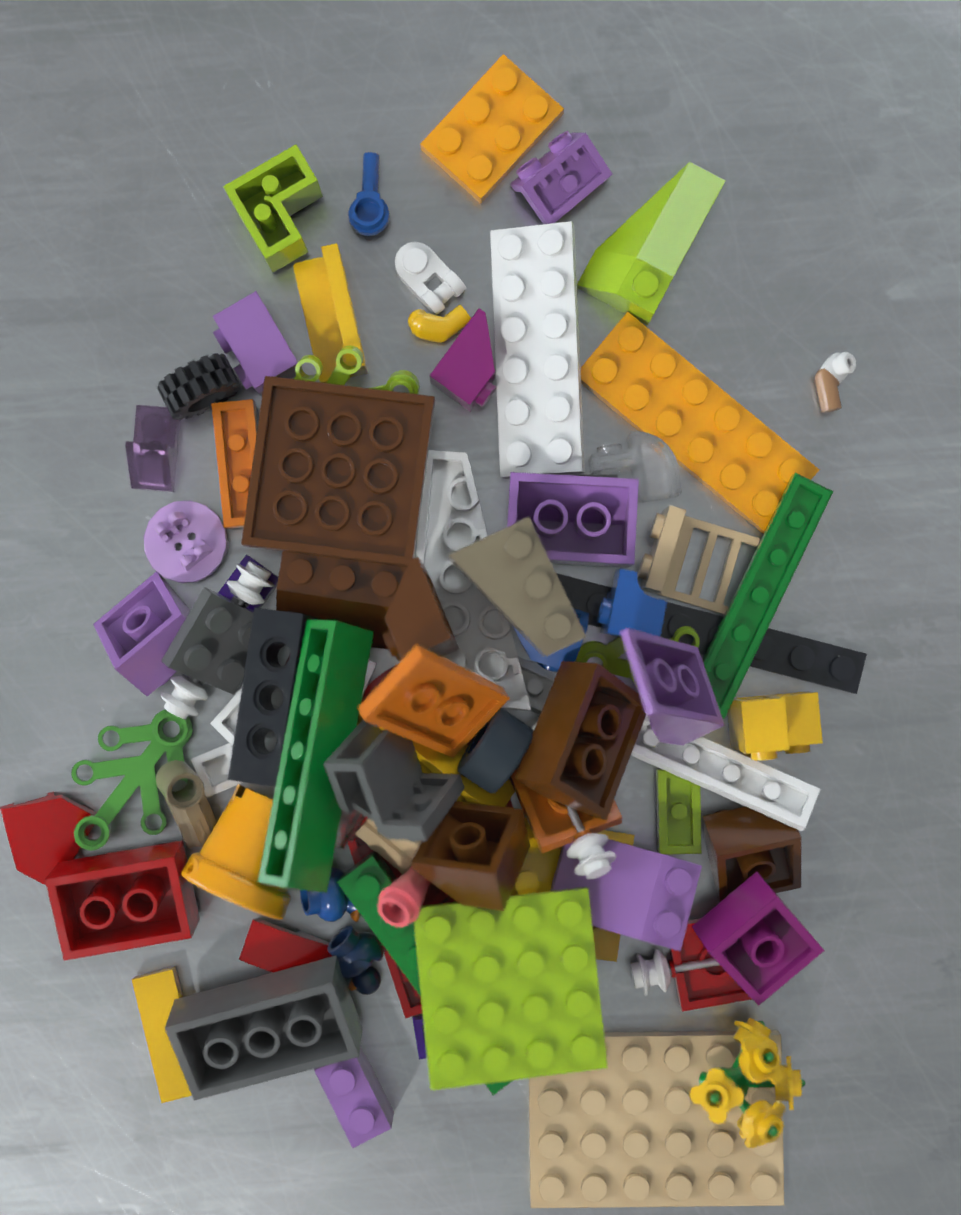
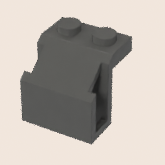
(386, 784)

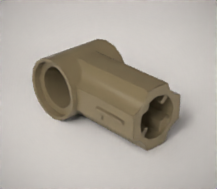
(187, 805)

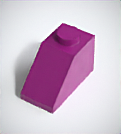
(468, 366)

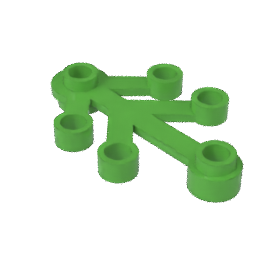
(137, 771)

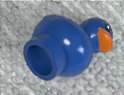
(329, 905)

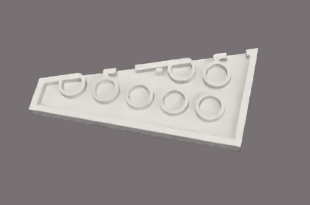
(448, 523)

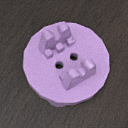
(198, 556)

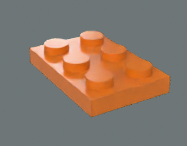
(433, 702)

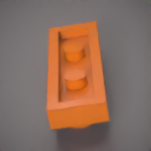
(235, 442)

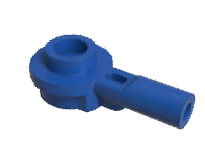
(368, 211)

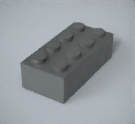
(264, 1028)

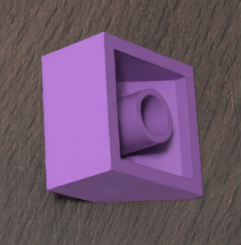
(141, 631)

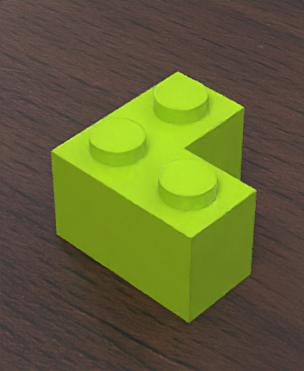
(268, 199)

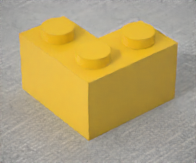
(774, 723)

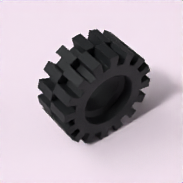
(198, 385)

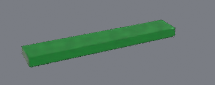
(763, 587)

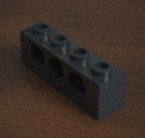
(262, 675)

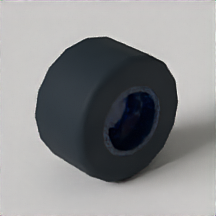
(496, 751)

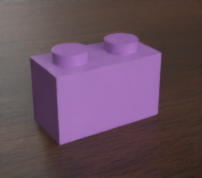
(255, 341)
(356, 1098)

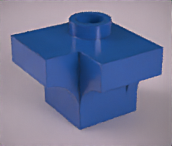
(630, 607)

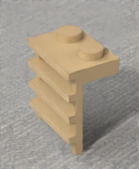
(664, 563)

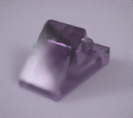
(153, 449)

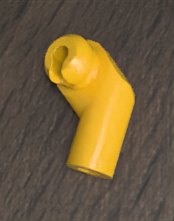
(435, 327)

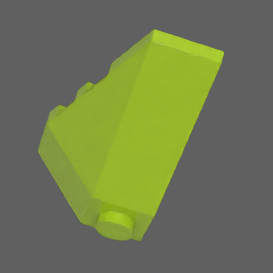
(646, 251)

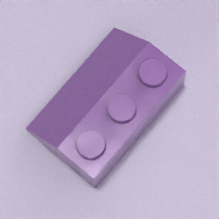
(578, 516)

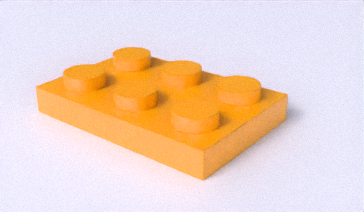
(492, 128)

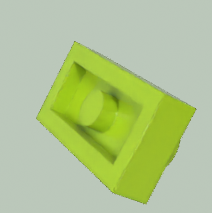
(677, 815)

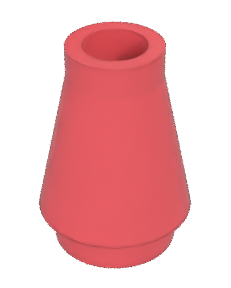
(403, 899)

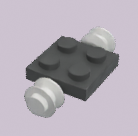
(214, 641)

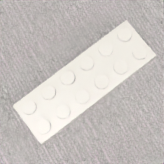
(537, 350)

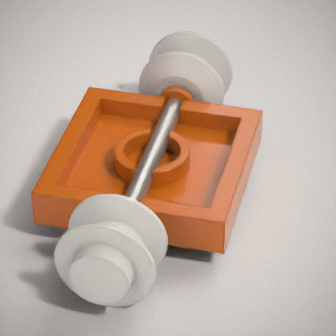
(560, 825)

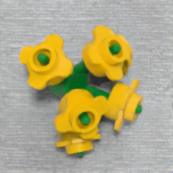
(754, 1068)

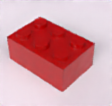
(122, 900)

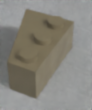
(522, 585)

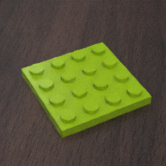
(509, 989)

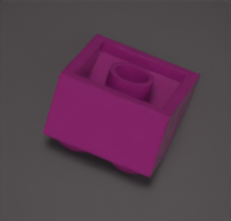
(757, 939)

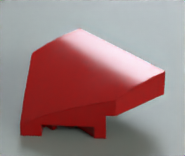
(43, 833)

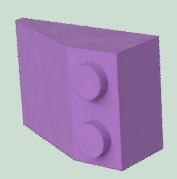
(672, 687)
(640, 896)

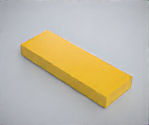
(155, 998)

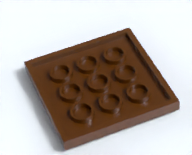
(338, 471)

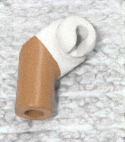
(830, 377)

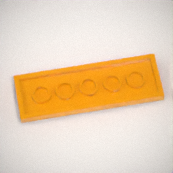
(695, 418)

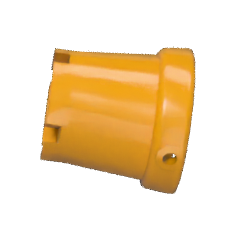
(233, 857)

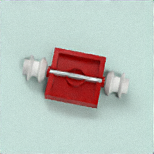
(697, 975)

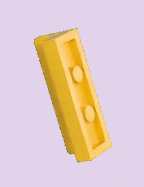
(328, 310)

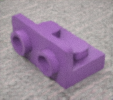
(561, 176)

